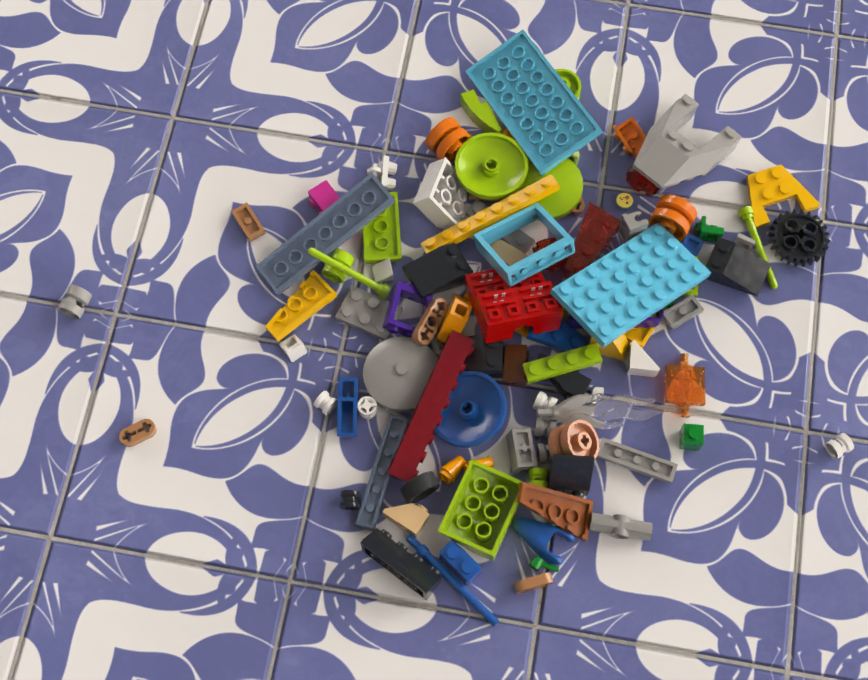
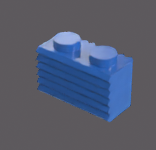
(460, 562)

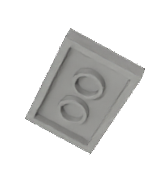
(366, 312)

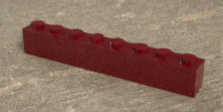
(430, 406)

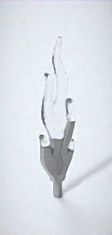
(607, 409)

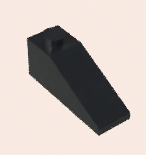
(569, 383)

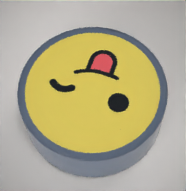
(624, 201)

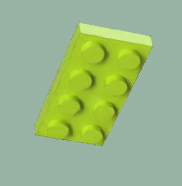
(382, 236)

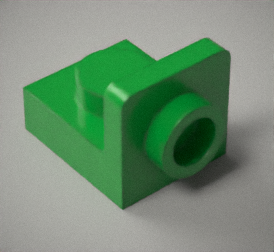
(708, 233)

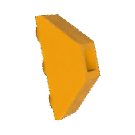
(455, 318)

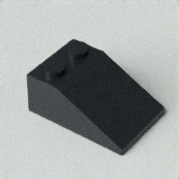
(737, 267)
(438, 270)
(485, 357)
(571, 474)

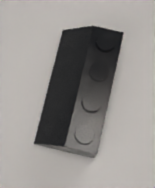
(401, 563)

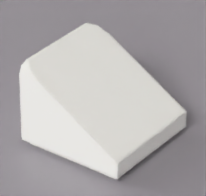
(383, 271)
(293, 348)

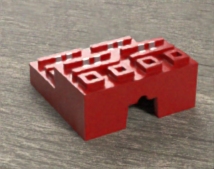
(507, 308)

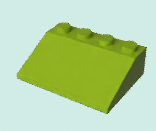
(481, 510)

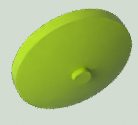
(491, 166)
(571, 188)

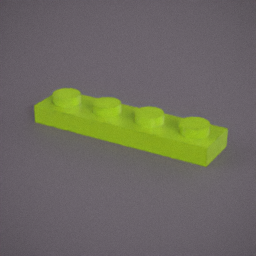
(562, 363)

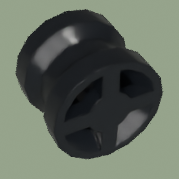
(350, 500)

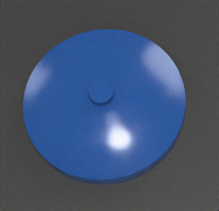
(474, 411)

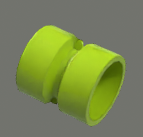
(333, 274)

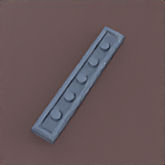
(378, 480)

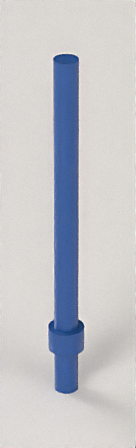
(423, 552)

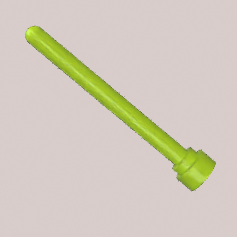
(746, 214)
(381, 289)

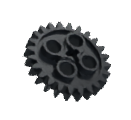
(798, 238)

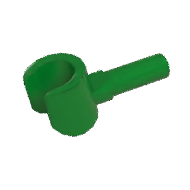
(537, 562)

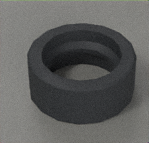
(420, 487)

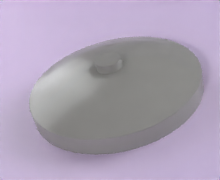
(398, 373)

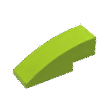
(479, 112)

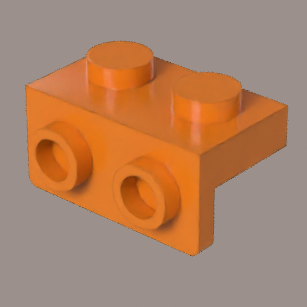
(631, 135)

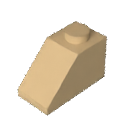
(408, 517)

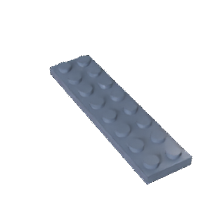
(325, 233)

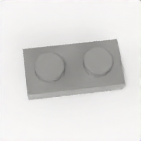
(682, 312)

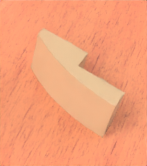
(507, 252)

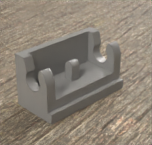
(630, 227)
(521, 450)

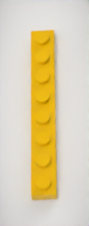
(493, 214)

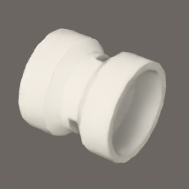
(543, 402)
(840, 445)

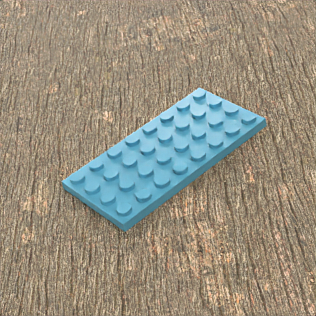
(533, 102)
(630, 284)

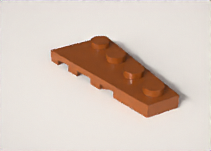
(559, 508)

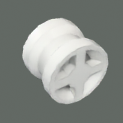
(325, 403)
(366, 403)

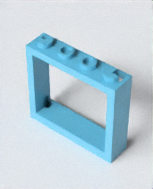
(534, 262)

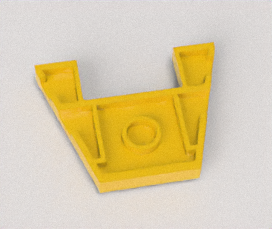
(775, 186)

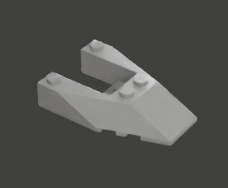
(671, 158)

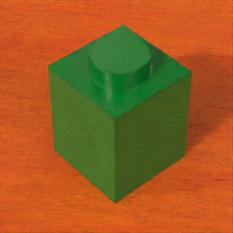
(691, 437)

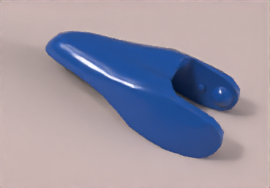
(538, 535)

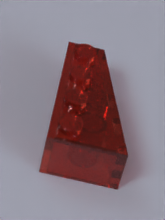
(592, 239)

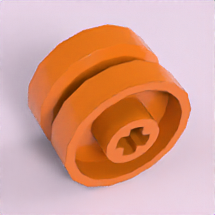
(446, 139)
(674, 215)

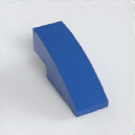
(347, 406)

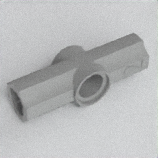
(621, 526)

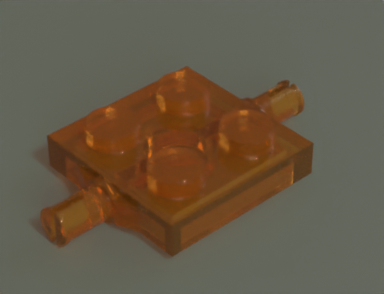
(684, 385)

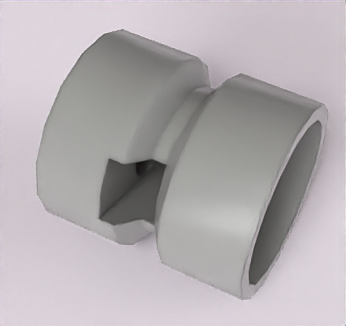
(74, 302)

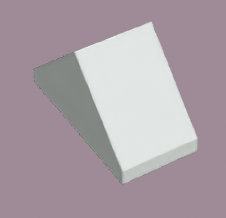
(640, 363)

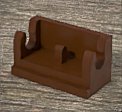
(512, 371)

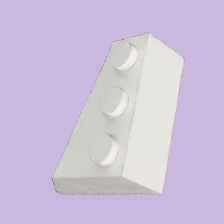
(441, 195)

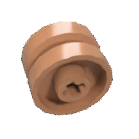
(574, 439)

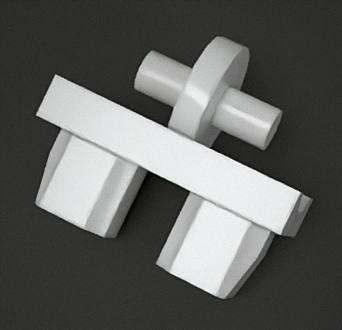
(382, 170)

